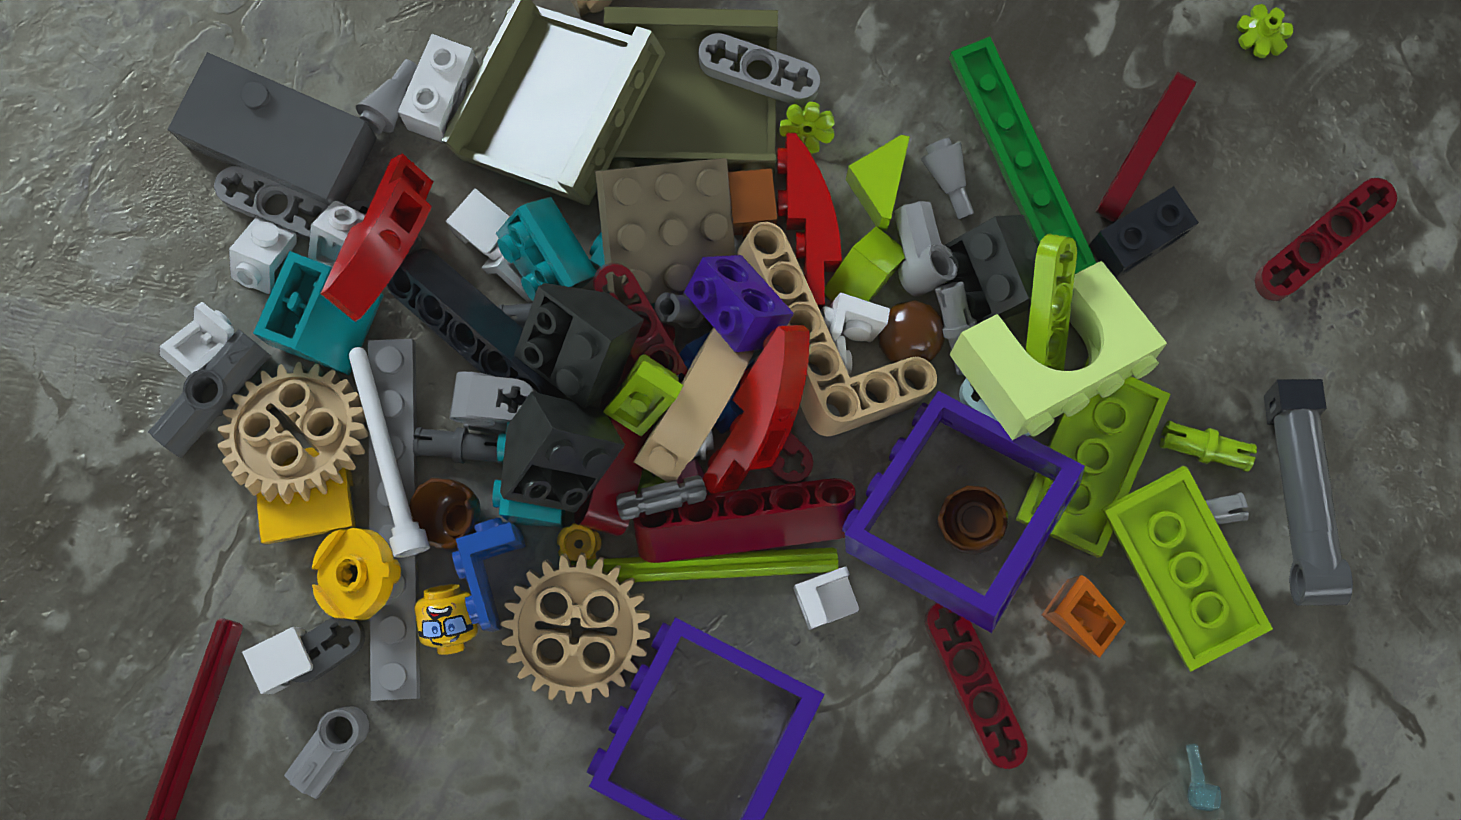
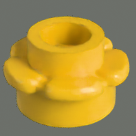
(569, 535)

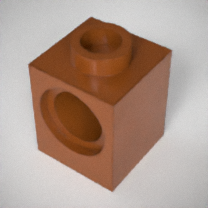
(751, 199)

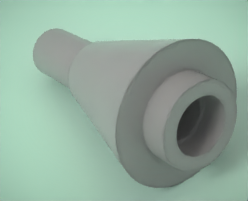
(382, 105)
(947, 168)

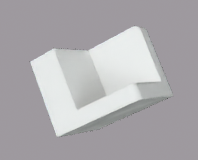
(477, 222)
(826, 598)
(278, 660)

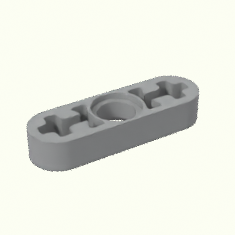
(725, 69)
(253, 181)

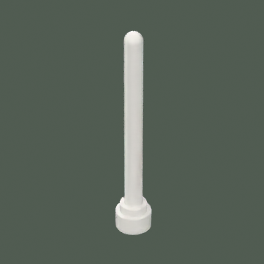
(407, 535)

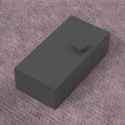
(272, 131)

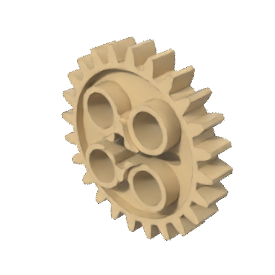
(260, 459)
(574, 670)

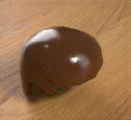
(912, 331)
(445, 511)
(973, 520)

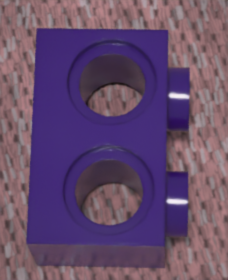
(737, 301)

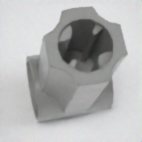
(926, 259)
(326, 752)

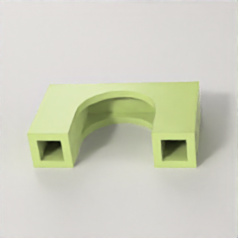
(1030, 395)

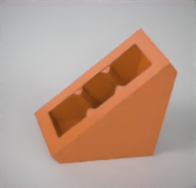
(1084, 615)

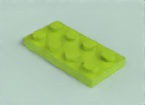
(1111, 443)
(1187, 568)

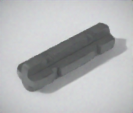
(661, 497)

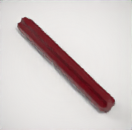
(195, 720)

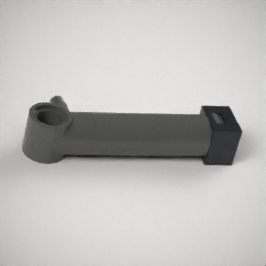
(1317, 569)

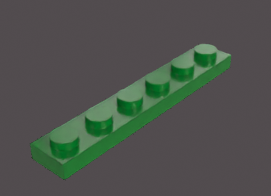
(1016, 146)

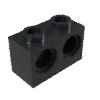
(1143, 233)

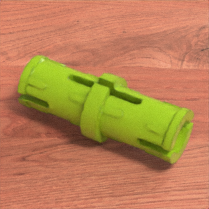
(1208, 446)

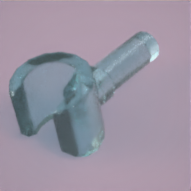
(1201, 795)

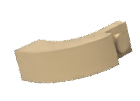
(695, 411)

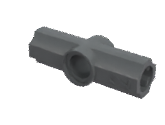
(191, 417)

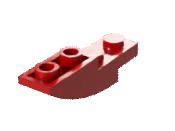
(810, 209)
(381, 240)
(770, 402)

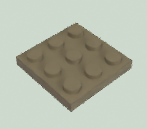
(664, 222)

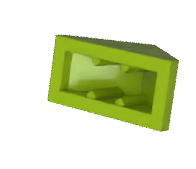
(877, 179)
(866, 267)

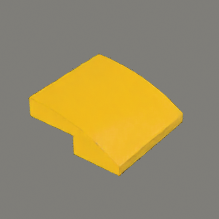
(304, 519)

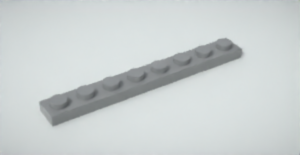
(394, 627)

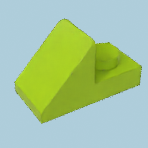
(643, 395)

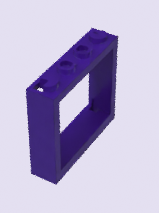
(928, 581)
(645, 684)

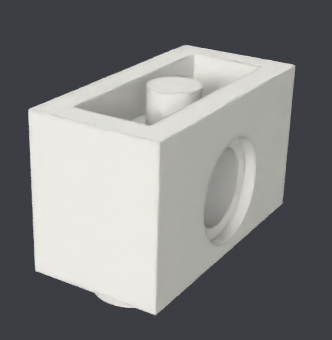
(437, 87)

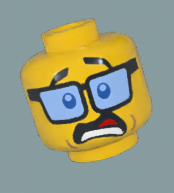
(444, 619)

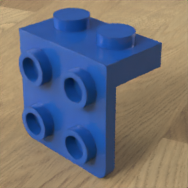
(490, 540)

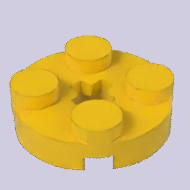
(375, 576)

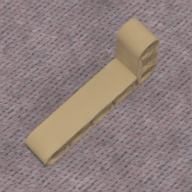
(835, 384)

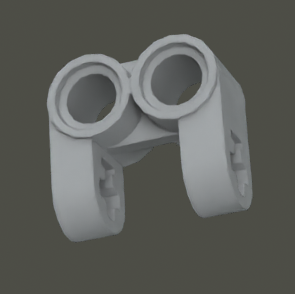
(486, 401)

